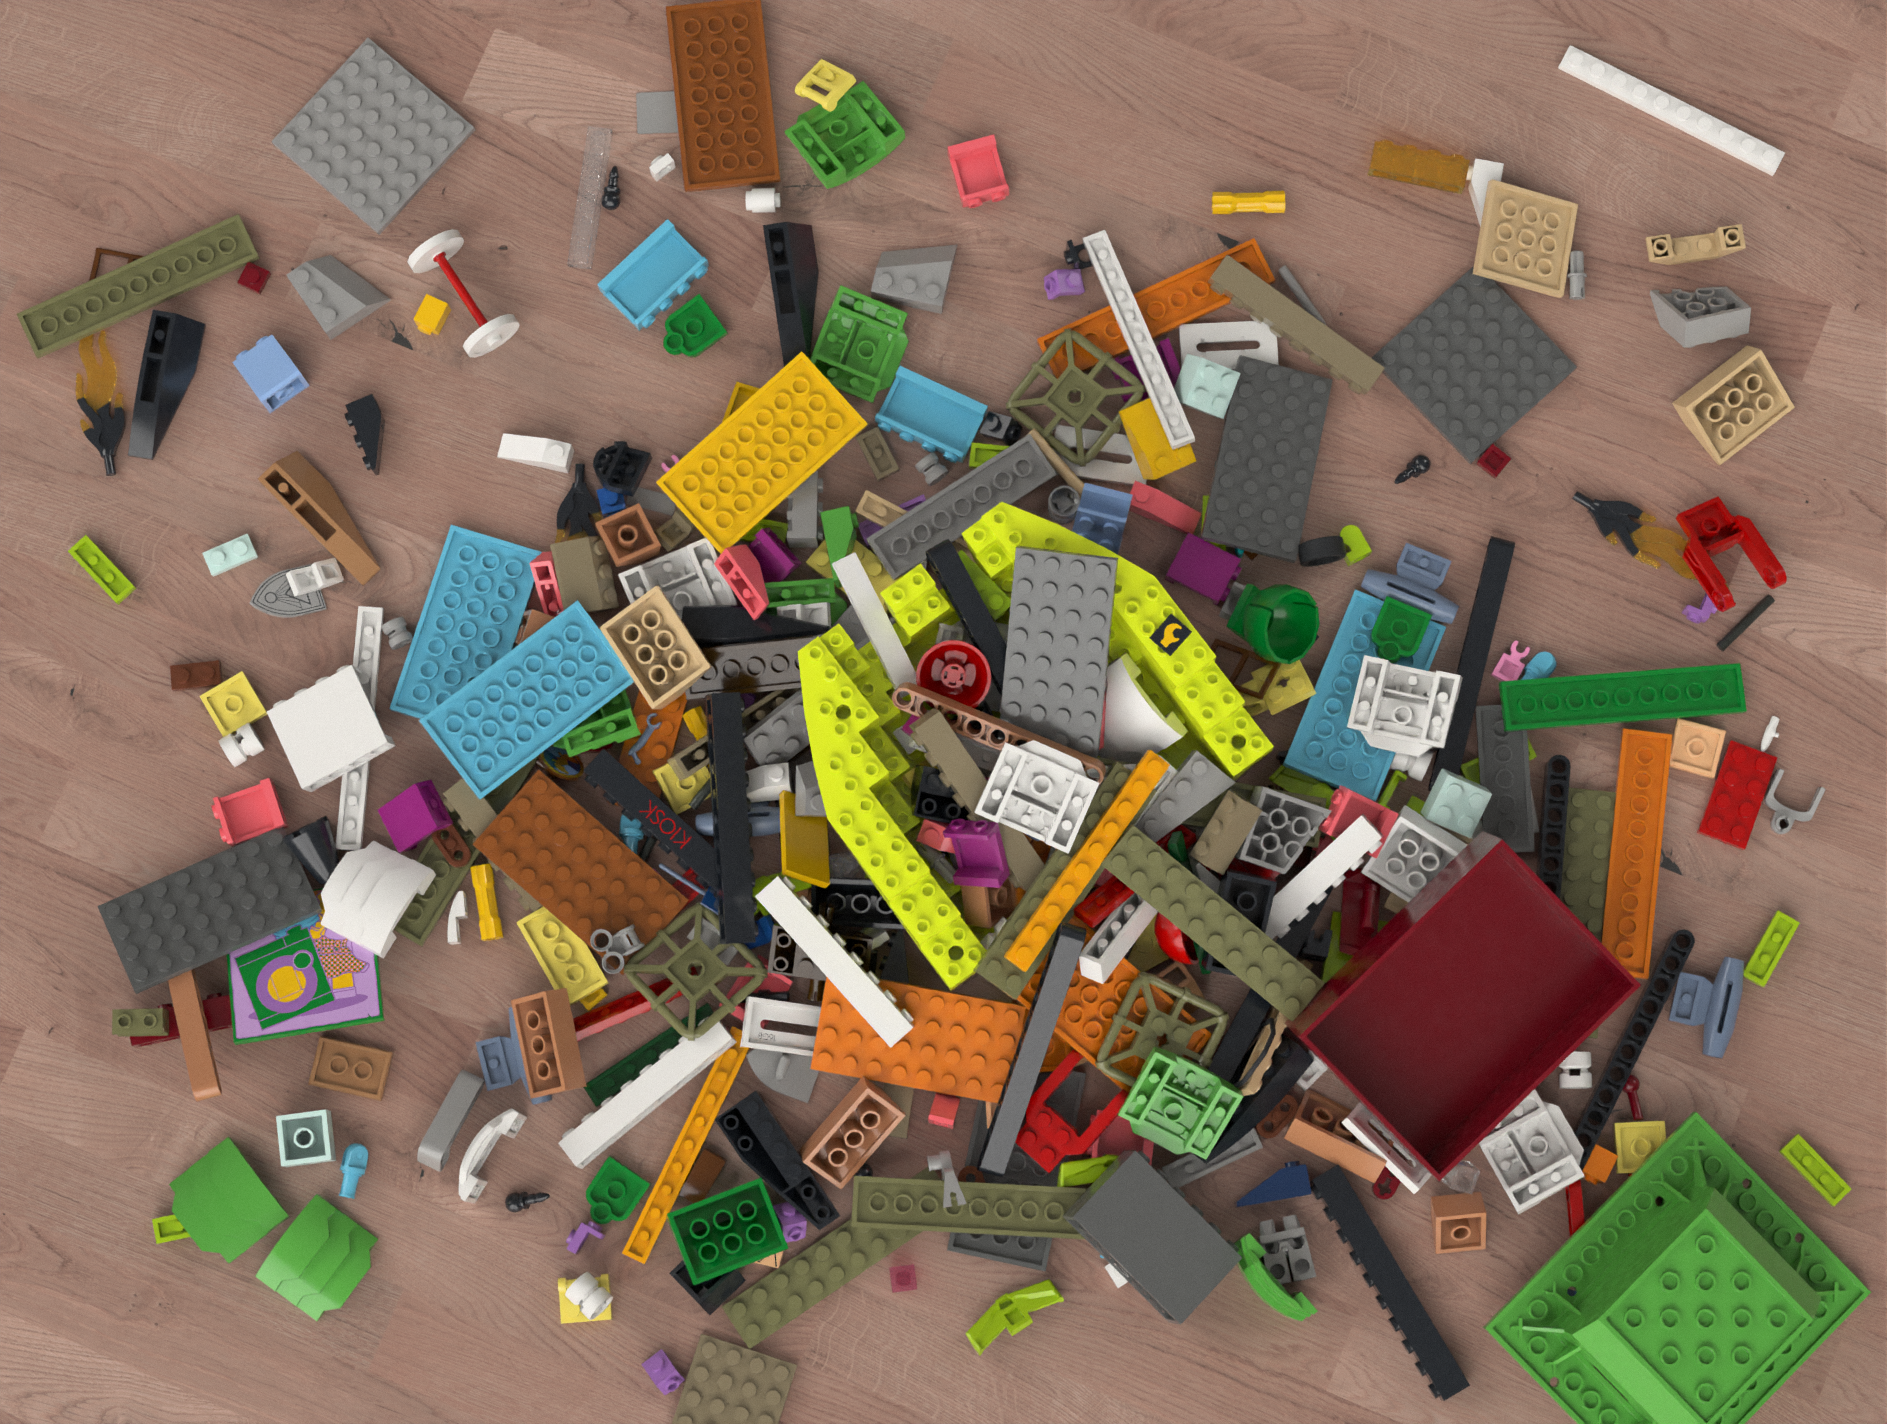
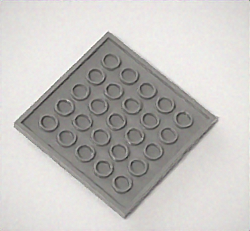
(373, 136)

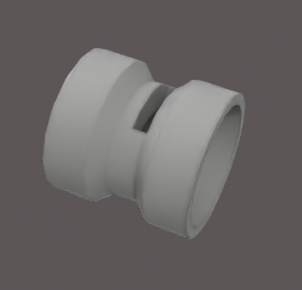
(931, 469)
(397, 633)

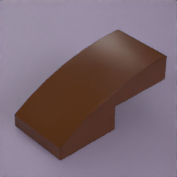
(702, 1176)

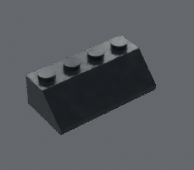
(855, 903)

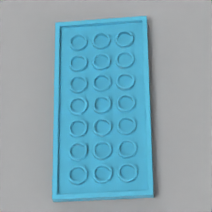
(466, 618)
(527, 700)
(1323, 742)

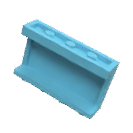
(653, 276)
(931, 415)

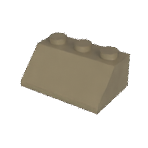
(585, 574)
(1225, 831)

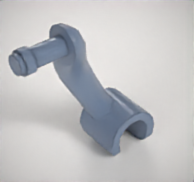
(643, 739)

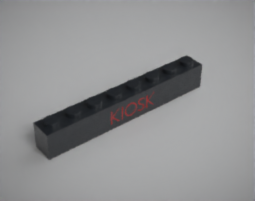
(654, 816)

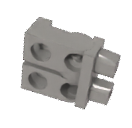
(1286, 1244)

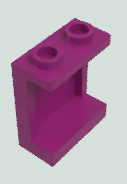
(1168, 359)
(774, 556)
(1204, 569)
(414, 815)
(978, 853)

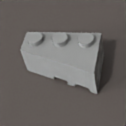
(804, 514)

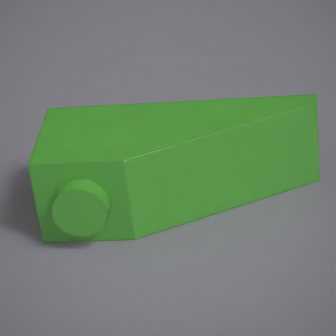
(839, 535)

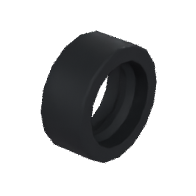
(1321, 551)

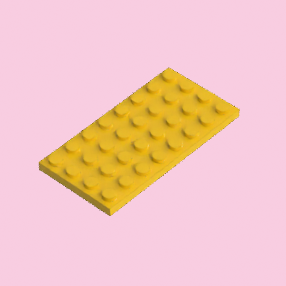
(761, 453)

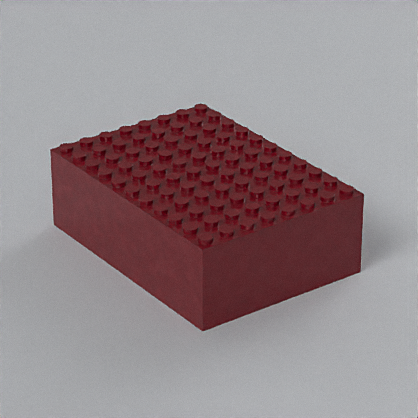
(1463, 1004)

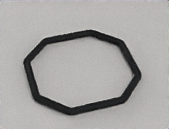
(1273, 1032)

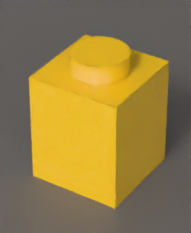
(431, 315)

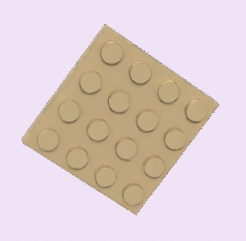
(1525, 238)

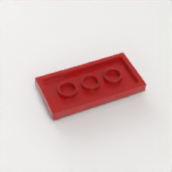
(1737, 795)

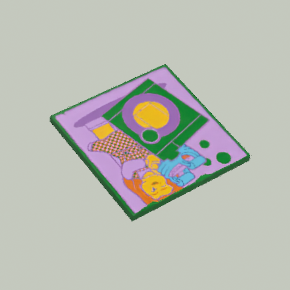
(302, 983)

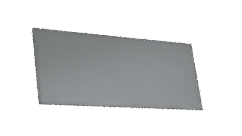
(652, 501)

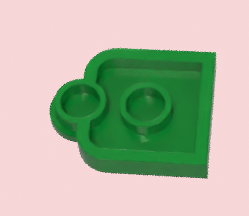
(692, 329)
(1398, 630)
(615, 1192)

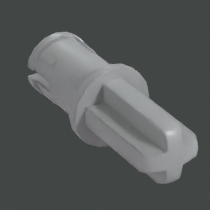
(1577, 275)
(937, 861)

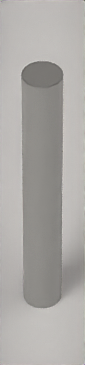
(1299, 293)

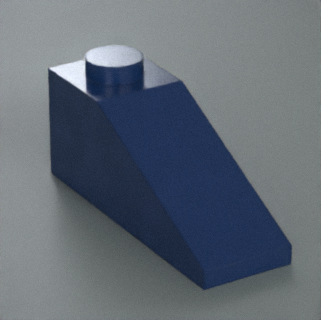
(1281, 1185)

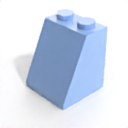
(270, 373)

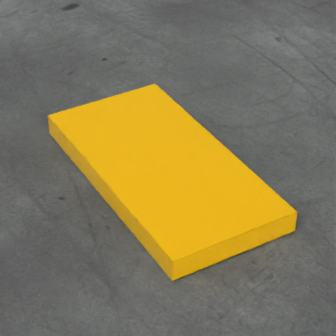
(803, 844)

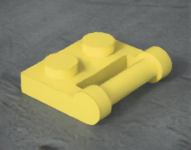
(829, 78)
(571, 1313)

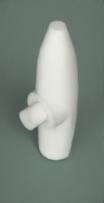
(1769, 733)

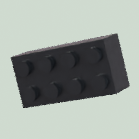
(1250, 896)

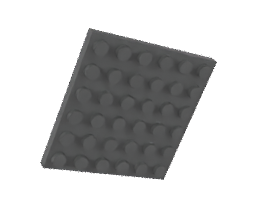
(1473, 364)

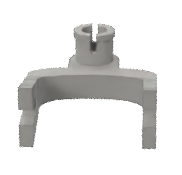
(1785, 813)
(943, 1162)

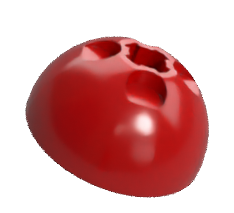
(966, 684)
(1174, 941)

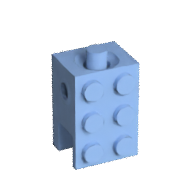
(1102, 516)

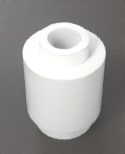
(762, 200)

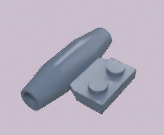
(1415, 583)
(763, 818)
(1714, 1005)
(503, 1061)

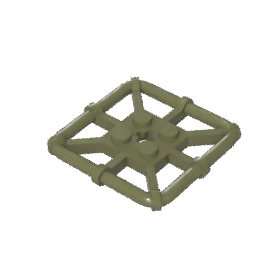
(1070, 381)
(694, 987)
(1158, 1023)

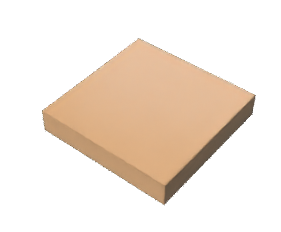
(1696, 748)

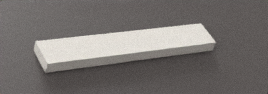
(875, 621)

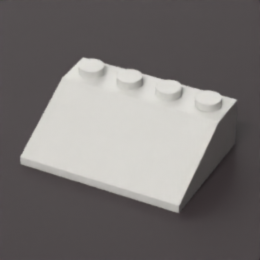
(1412, 855)

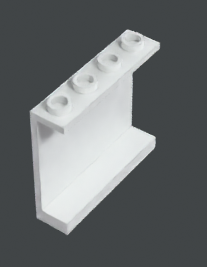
(329, 728)

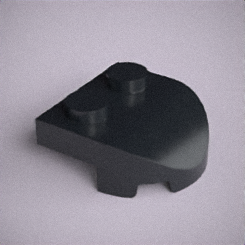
(621, 467)

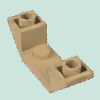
(1695, 248)

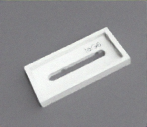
(1193, 334)
(1099, 469)
(766, 1009)
(1358, 1125)

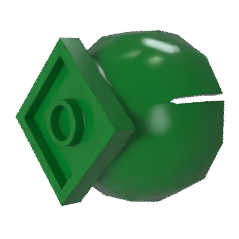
(1276, 622)

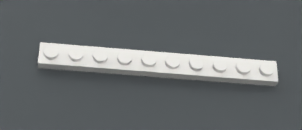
(1671, 110)
(1138, 340)
(355, 782)

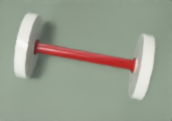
(436, 253)

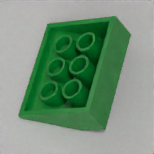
(727, 1231)

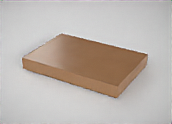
(350, 1068)

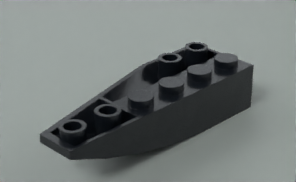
(794, 284)
(164, 377)
(733, 624)
(932, 798)
(1287, 1067)
(775, 1158)

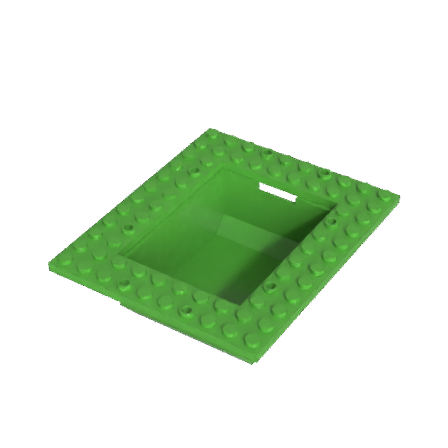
(1679, 1302)

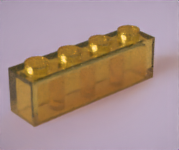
(1418, 167)

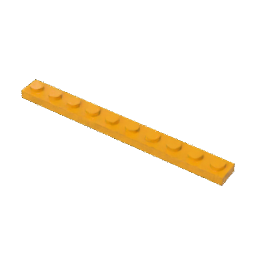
(1086, 860)
(685, 1150)

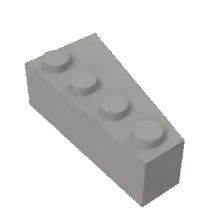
(1189, 791)

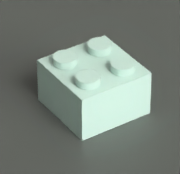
(1205, 386)
(1456, 803)
(306, 1138)

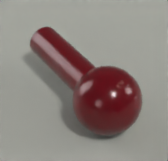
(1631, 1088)

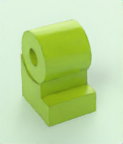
(1355, 544)

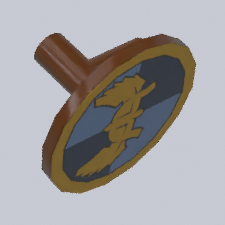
(558, 764)

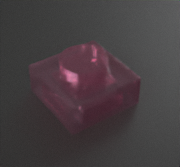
(903, 1278)

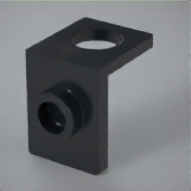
(1072, 256)

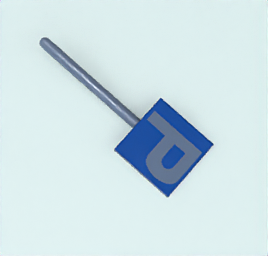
(708, 900)

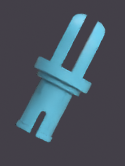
(1540, 666)
(630, 833)
(353, 1167)

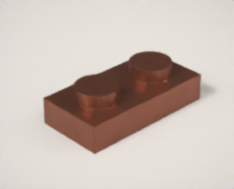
(195, 675)

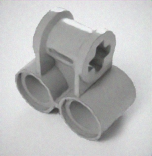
(618, 945)

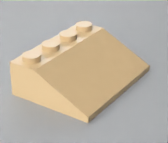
(1734, 404)
(656, 648)

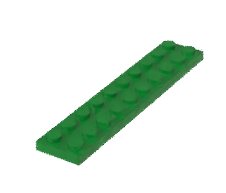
(1622, 697)

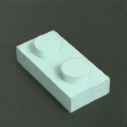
(230, 555)

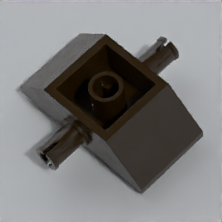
(790, 959)

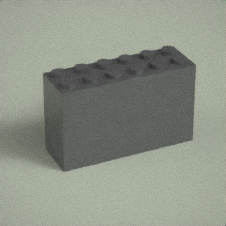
(1153, 1236)

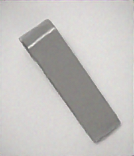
(449, 1119)

